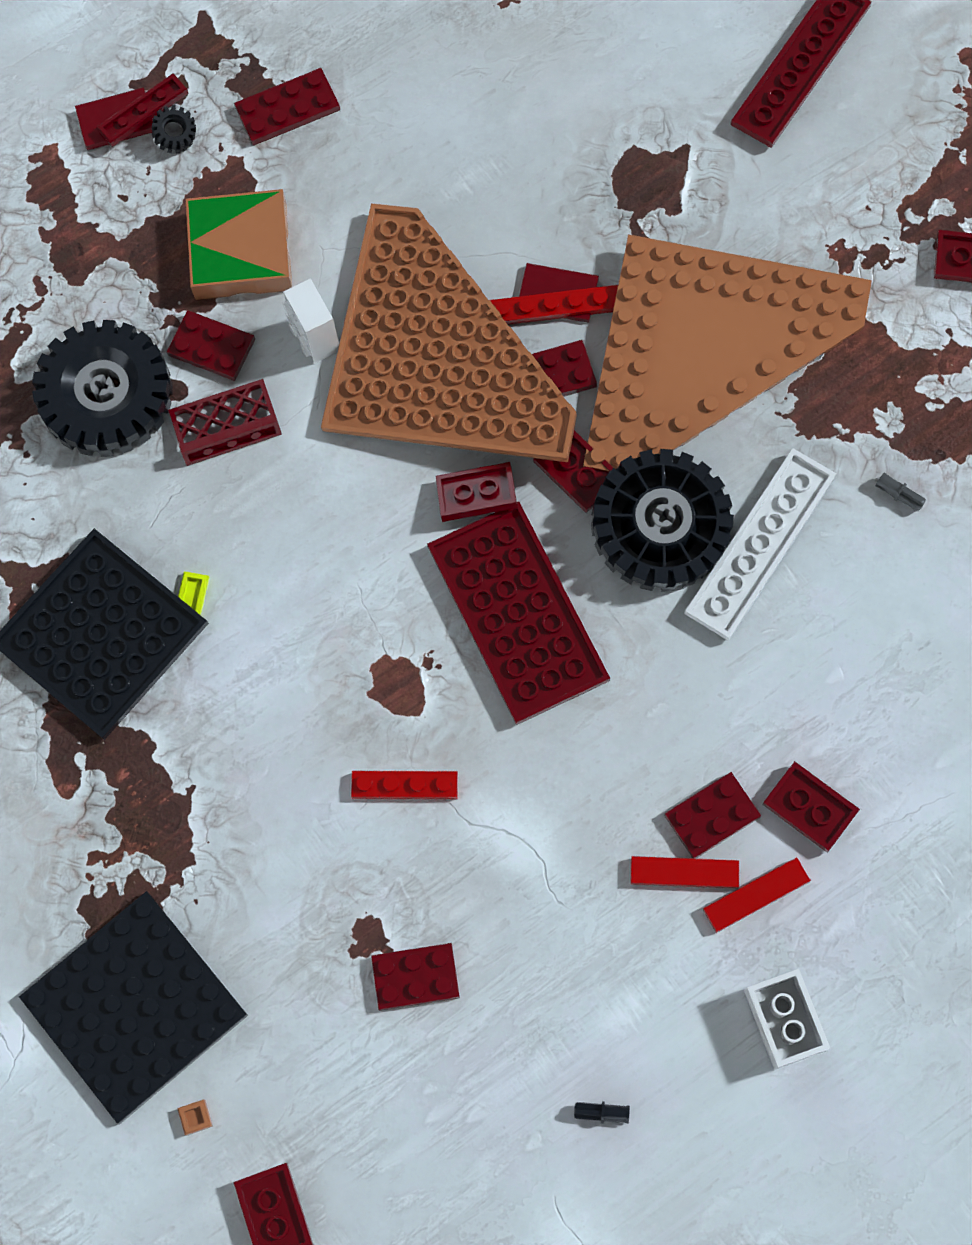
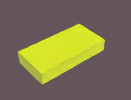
(193, 590)

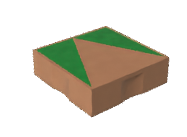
(238, 244)

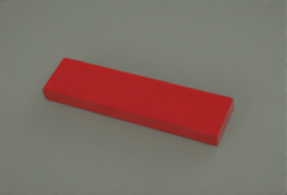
(684, 872)
(756, 895)

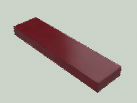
(142, 110)

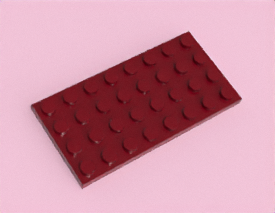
(518, 613)

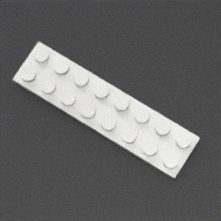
(760, 544)

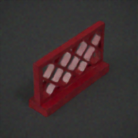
(229, 436)

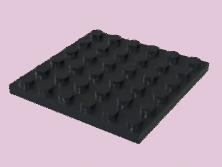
(99, 633)
(133, 1007)

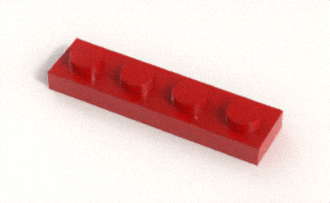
(404, 785)

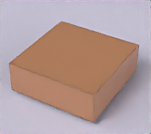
(195, 1117)

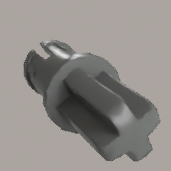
(900, 492)

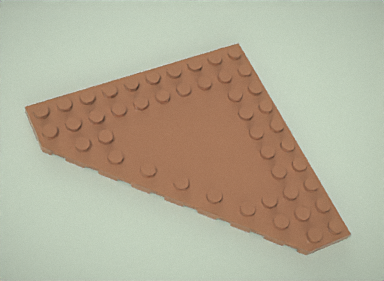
(706, 337)
(434, 356)

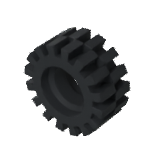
(177, 116)

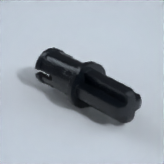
(602, 1112)

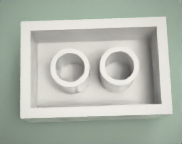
(311, 321)
(786, 1019)

